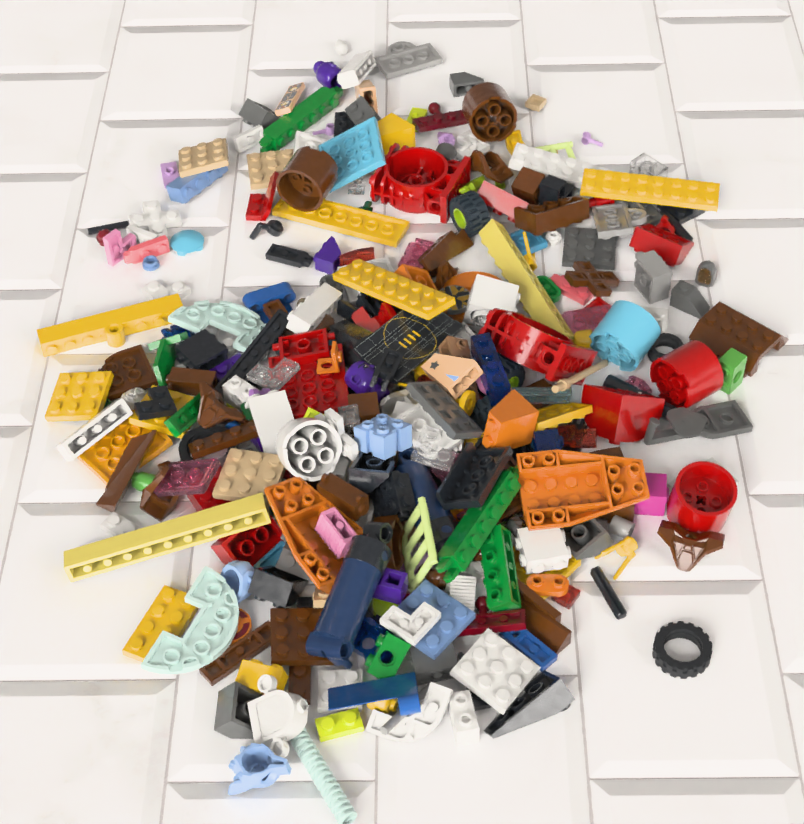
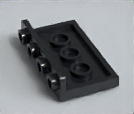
(472, 477)

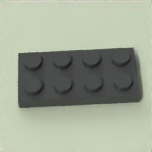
(444, 410)

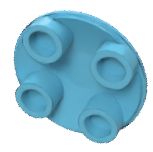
(187, 242)

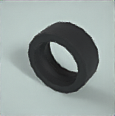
(664, 339)

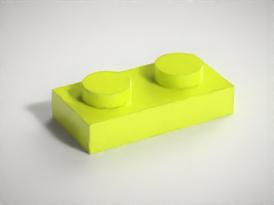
(339, 724)

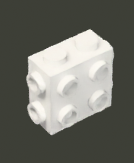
(542, 549)

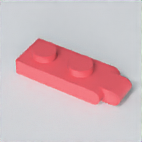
(152, 247)
(581, 294)

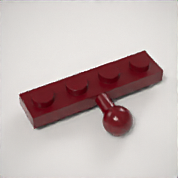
(438, 119)
(496, 621)

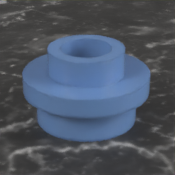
(150, 263)

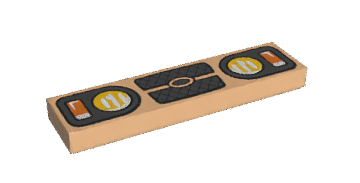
(290, 99)

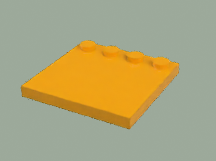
(106, 453)

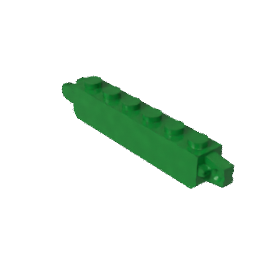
(300, 118)
(477, 526)

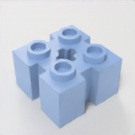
(383, 436)

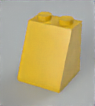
(396, 130)

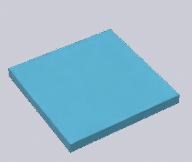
(356, 152)

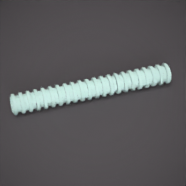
(323, 778)

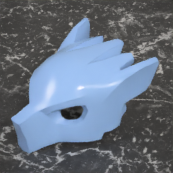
(256, 768)

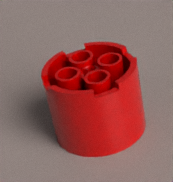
(687, 374)
(702, 497)

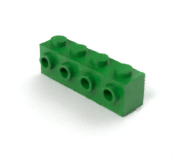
(500, 571)

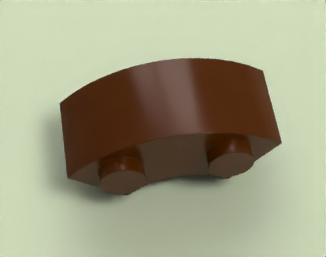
(397, 558)

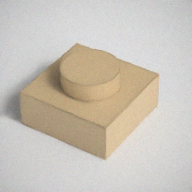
(535, 102)

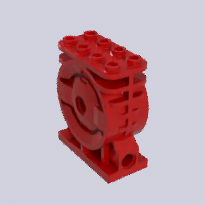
(409, 183)
(536, 345)

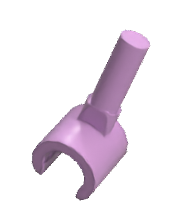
(328, 131)
(586, 139)

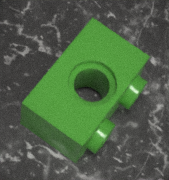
(733, 369)

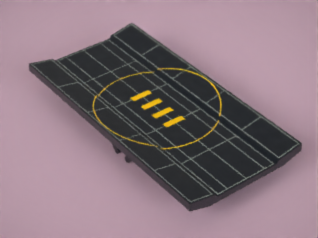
(411, 336)

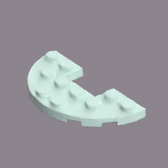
(224, 316)
(207, 635)

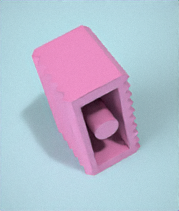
(335, 531)

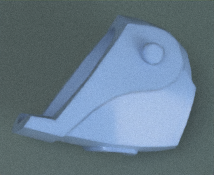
(239, 577)

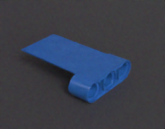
(281, 291)
(399, 686)

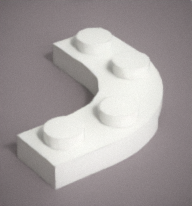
(418, 724)

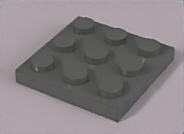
(584, 245)

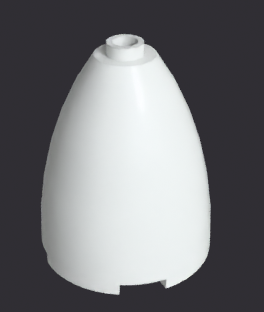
(306, 445)

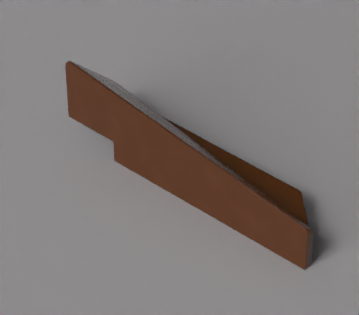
(445, 248)
(124, 471)

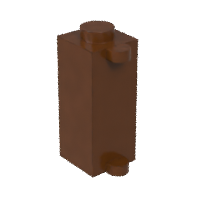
(188, 380)
(344, 496)

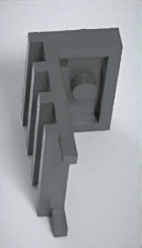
(361, 111)

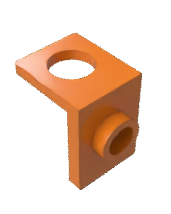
(337, 358)

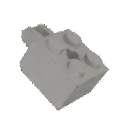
(652, 276)

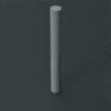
(397, 718)

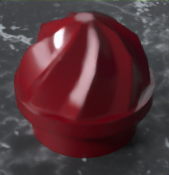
(100, 235)

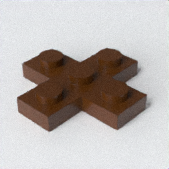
(596, 281)

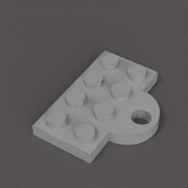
(406, 58)
(617, 220)

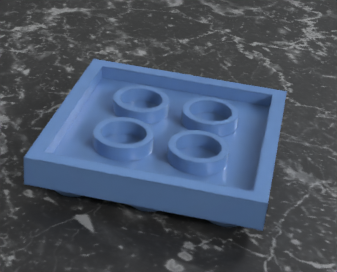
(453, 619)

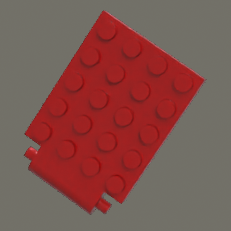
(306, 386)

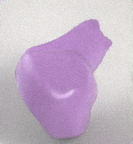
(446, 138)

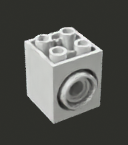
(489, 294)

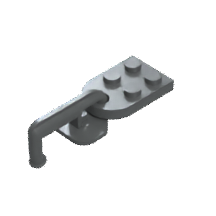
(707, 421)

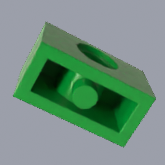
(391, 643)

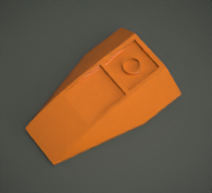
(574, 486)
(297, 512)

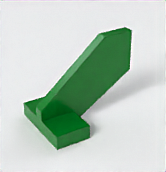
(165, 355)

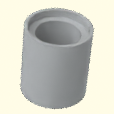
(621, 527)

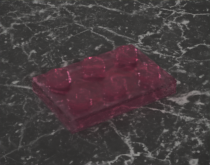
(188, 477)

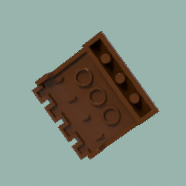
(728, 328)

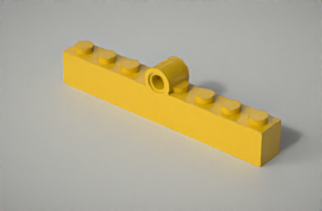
(108, 326)

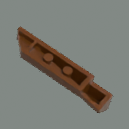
(543, 620)

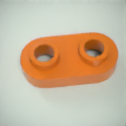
(548, 584)

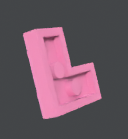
(116, 246)

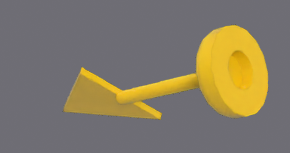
(466, 401)

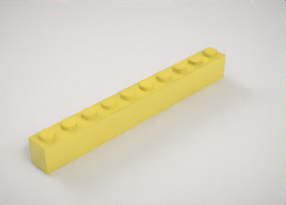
(518, 272)
(166, 537)

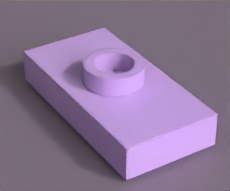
(169, 172)

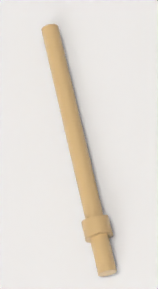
(565, 383)

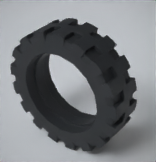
(676, 667)

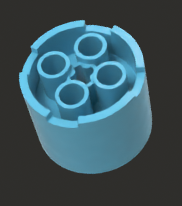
(625, 335)

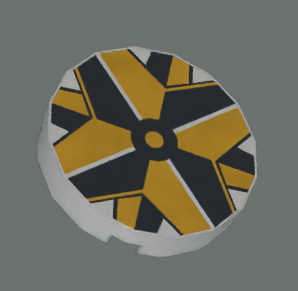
(461, 297)

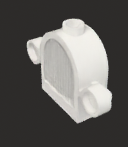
(276, 716)

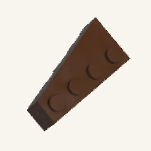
(552, 214)

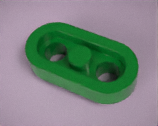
(550, 287)

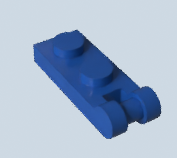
(530, 647)

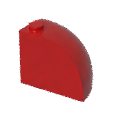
(620, 413)

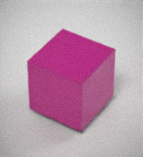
(658, 496)

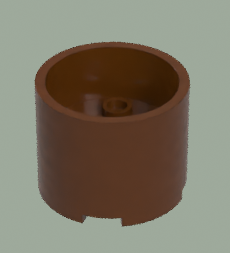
(489, 112)
(307, 179)

